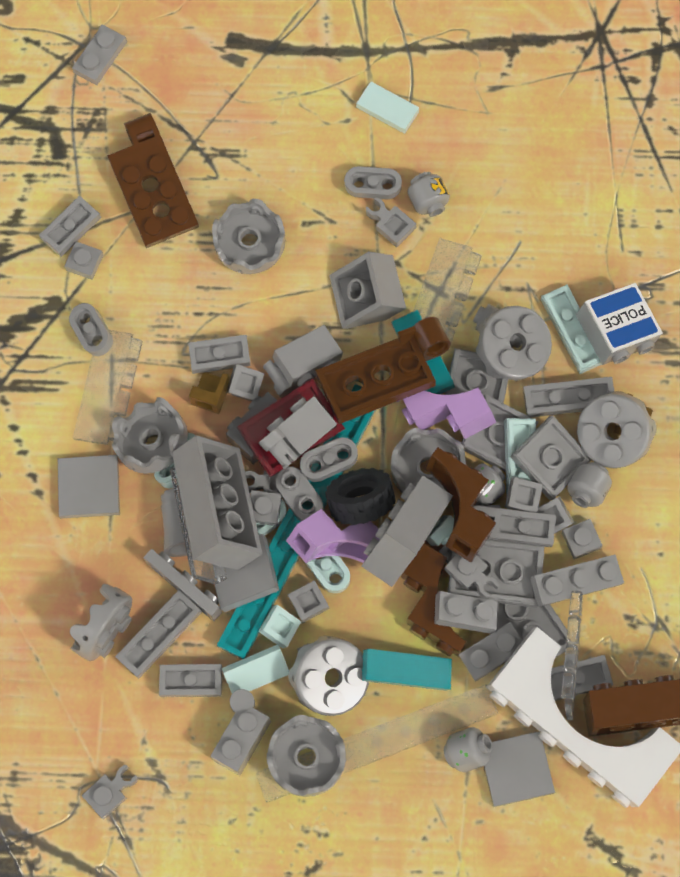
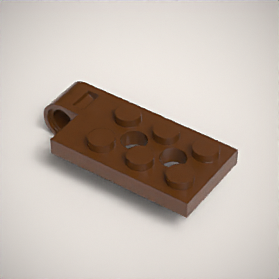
(147, 160)
(401, 357)

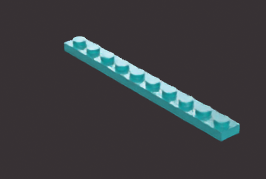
(248, 618)

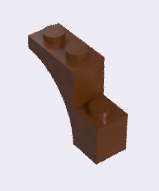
(466, 485)
(424, 575)

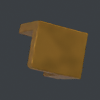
(210, 392)

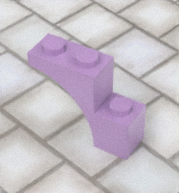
(463, 411)
(321, 537)

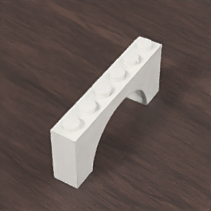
(527, 689)

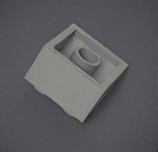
(367, 290)

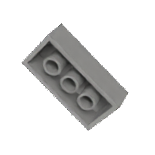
(216, 503)

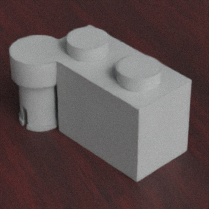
(299, 359)
(298, 432)
(241, 734)

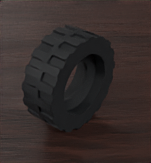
(376, 499)

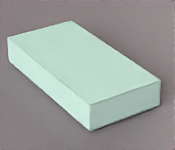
(387, 107)
(256, 670)

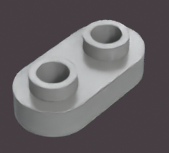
(373, 181)
(92, 331)
(327, 457)
(298, 493)

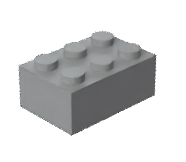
(406, 531)

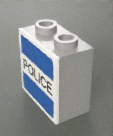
(619, 324)

